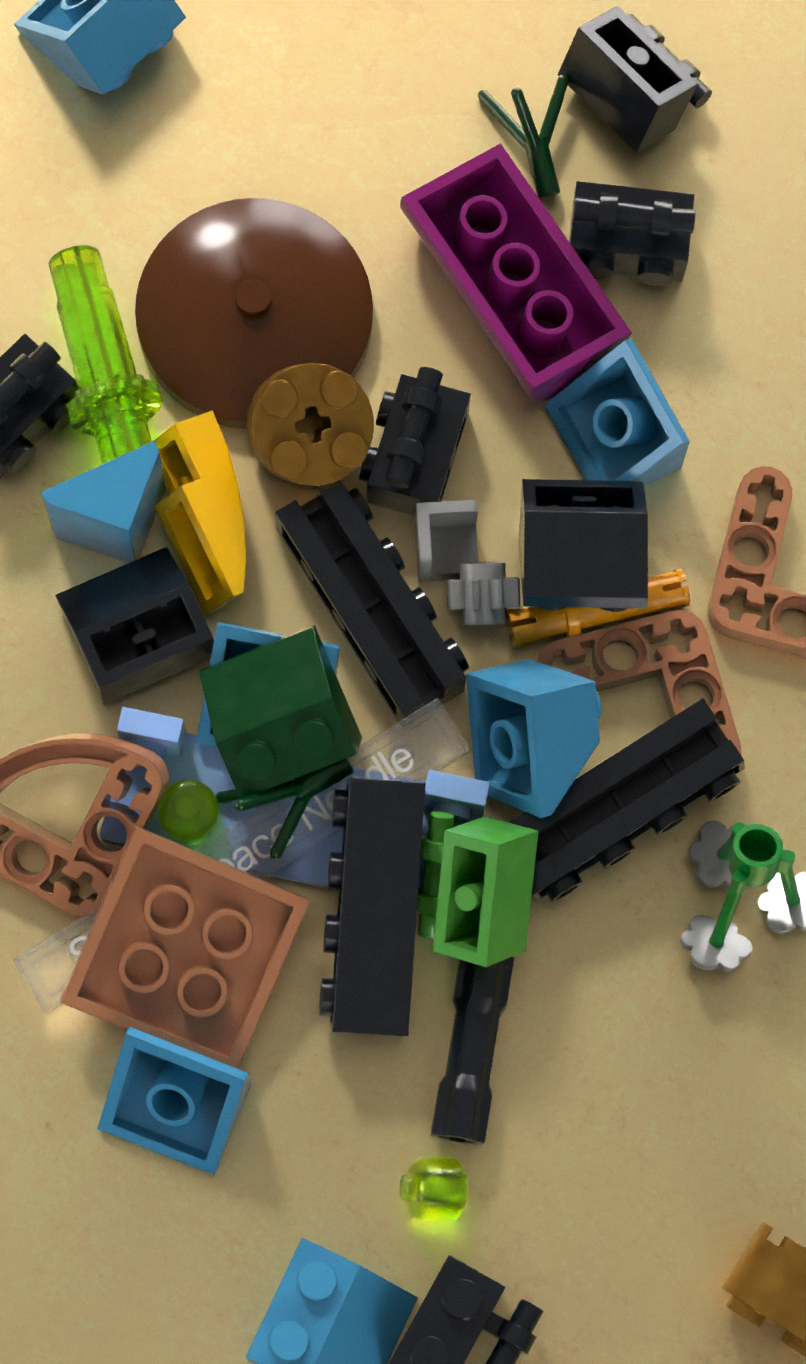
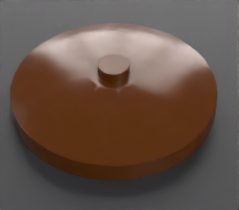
(246, 296)

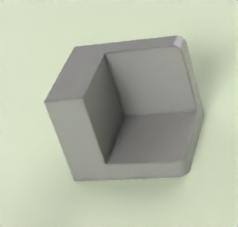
(445, 538)

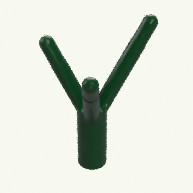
(527, 136)
(303, 787)

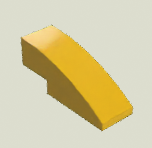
(203, 509)

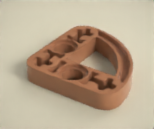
(86, 851)

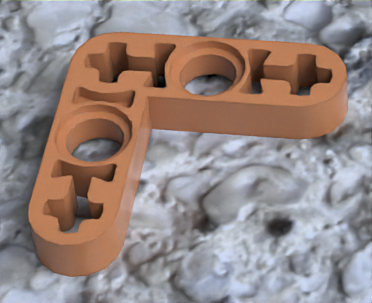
(755, 582)
(672, 668)

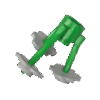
(742, 858)

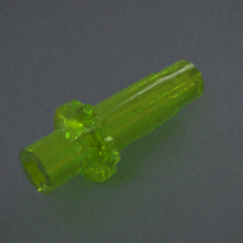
(111, 396)

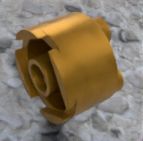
(336, 447)
(771, 1285)

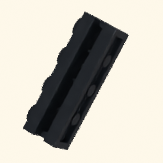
(371, 601)
(629, 795)
(375, 906)

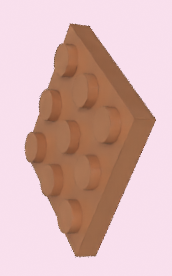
(184, 948)

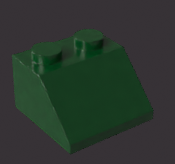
(278, 712)

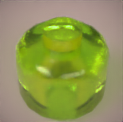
(189, 812)
(435, 1188)

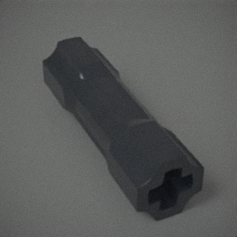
(465, 1090)

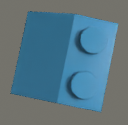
(99, 39)
(531, 732)
(331, 1313)

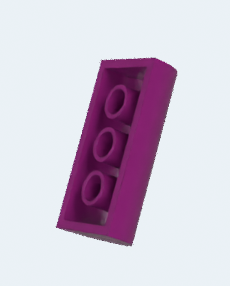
(516, 272)

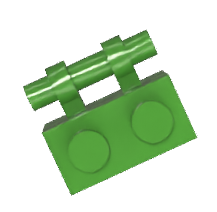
(476, 888)

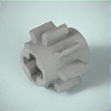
(483, 593)

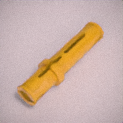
(535, 623)

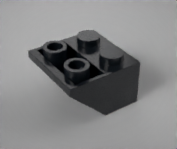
(583, 544)
(137, 625)

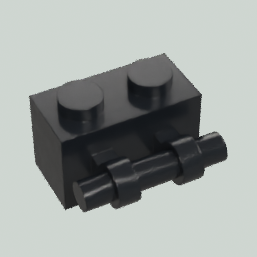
(631, 77)
(632, 232)
(31, 400)
(417, 443)
(455, 1315)

